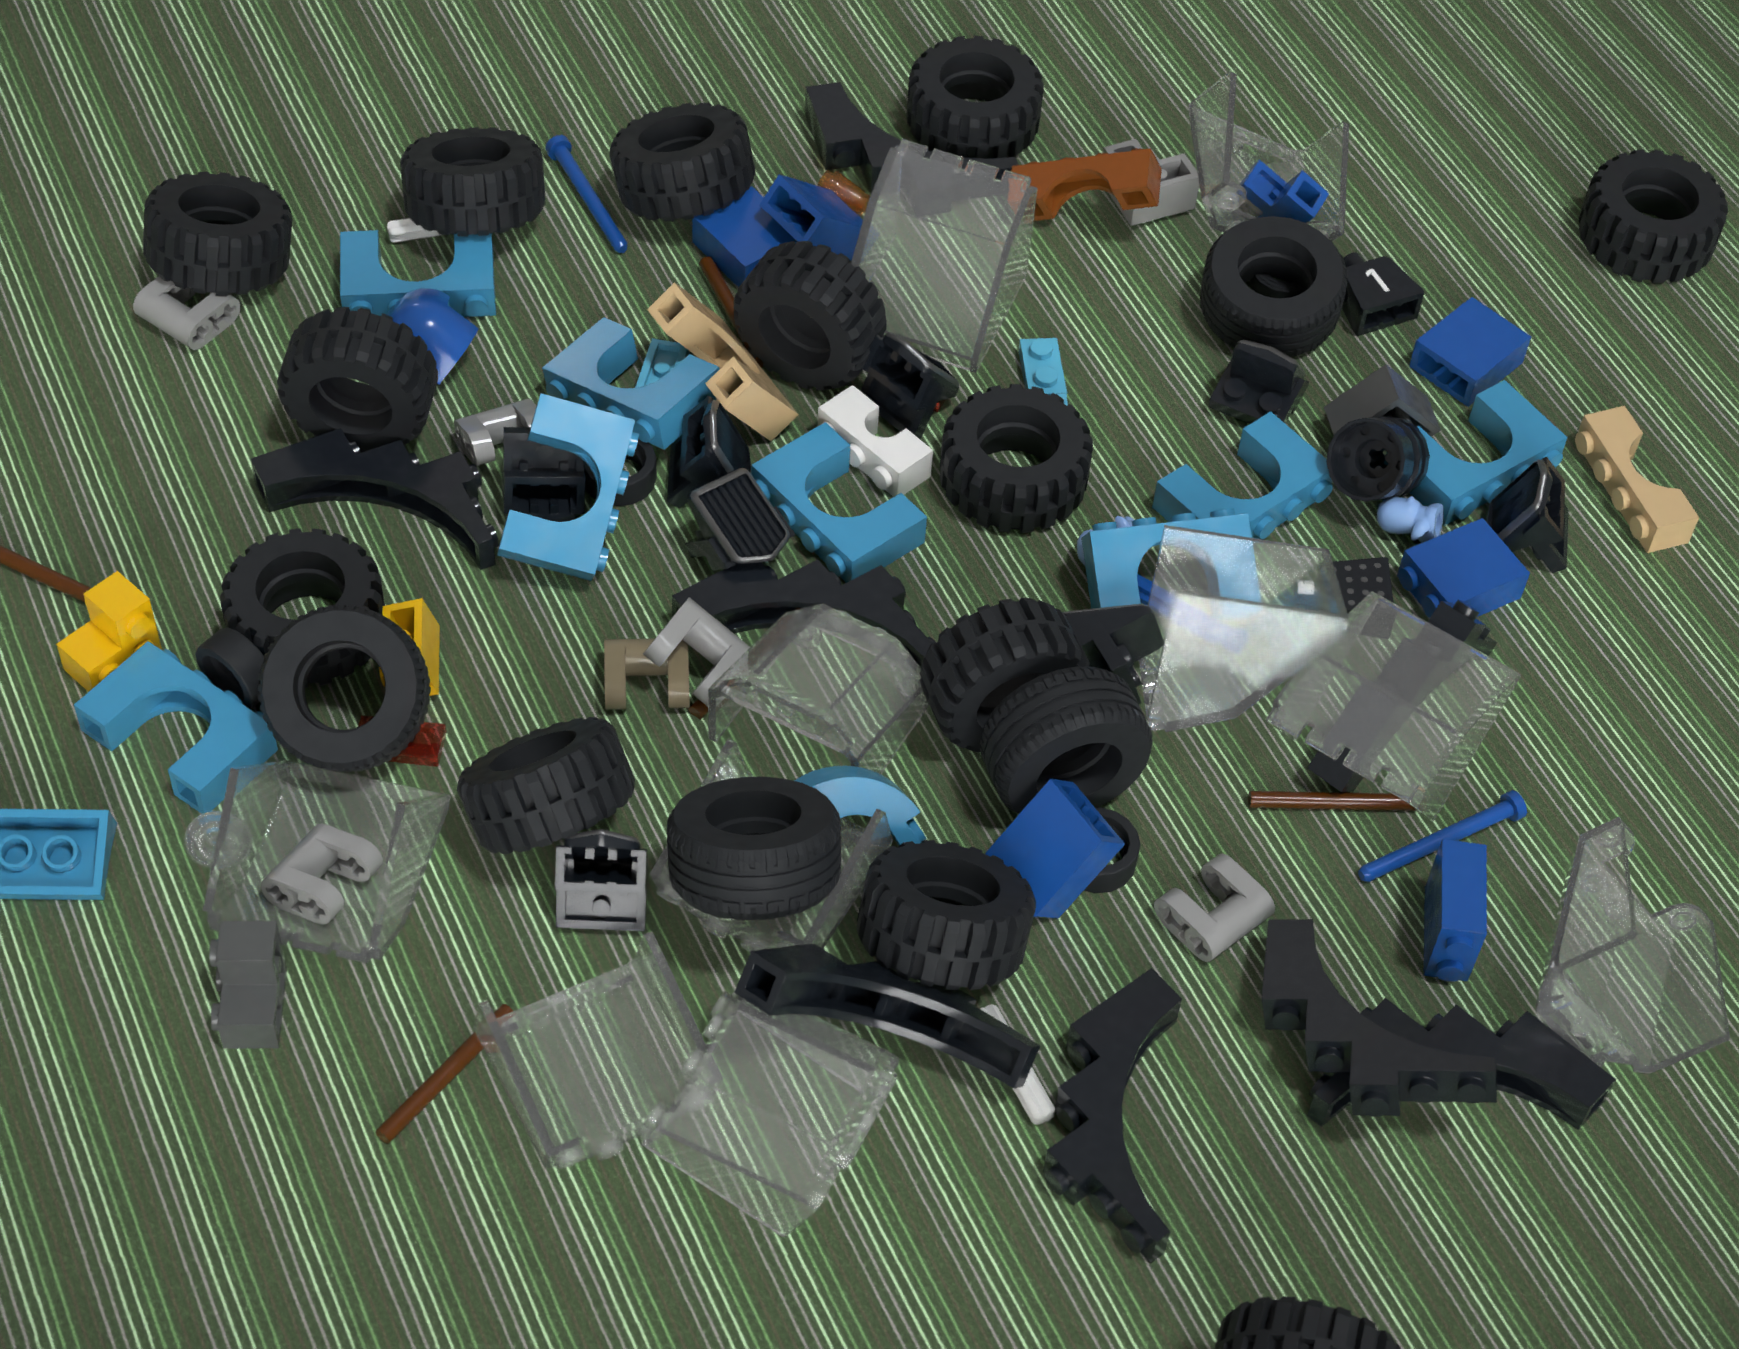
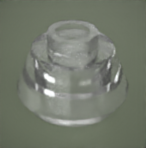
(198, 841)

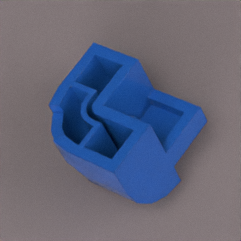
(437, 324)

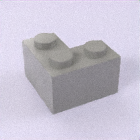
(1177, 187)

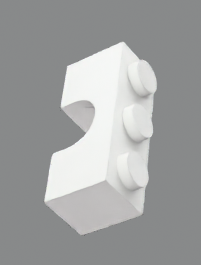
(891, 462)

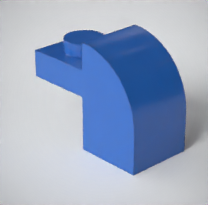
(1293, 199)

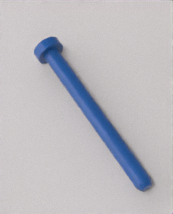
(559, 149)
(1510, 806)

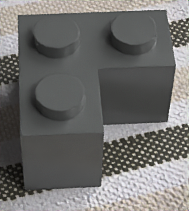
(1380, 396)
(251, 983)

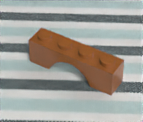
(1128, 175)

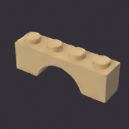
(1655, 513)

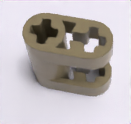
(626, 658)

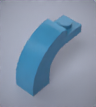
(863, 791)

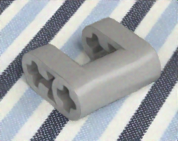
(164, 307)
(484, 429)
(705, 636)
(297, 881)
(1242, 909)

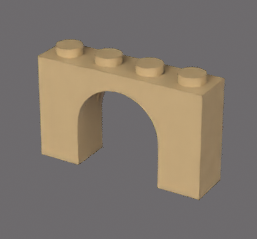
(740, 382)

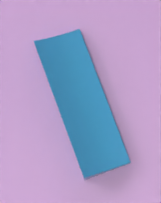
(55, 853)

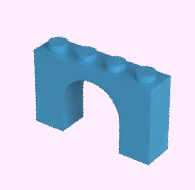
(466, 281)
(601, 355)
(1514, 429)
(602, 443)
(1274, 451)
(844, 543)
(1115, 553)
(158, 683)

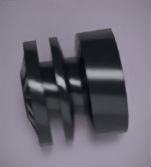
(1358, 457)

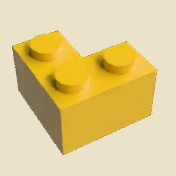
(117, 628)

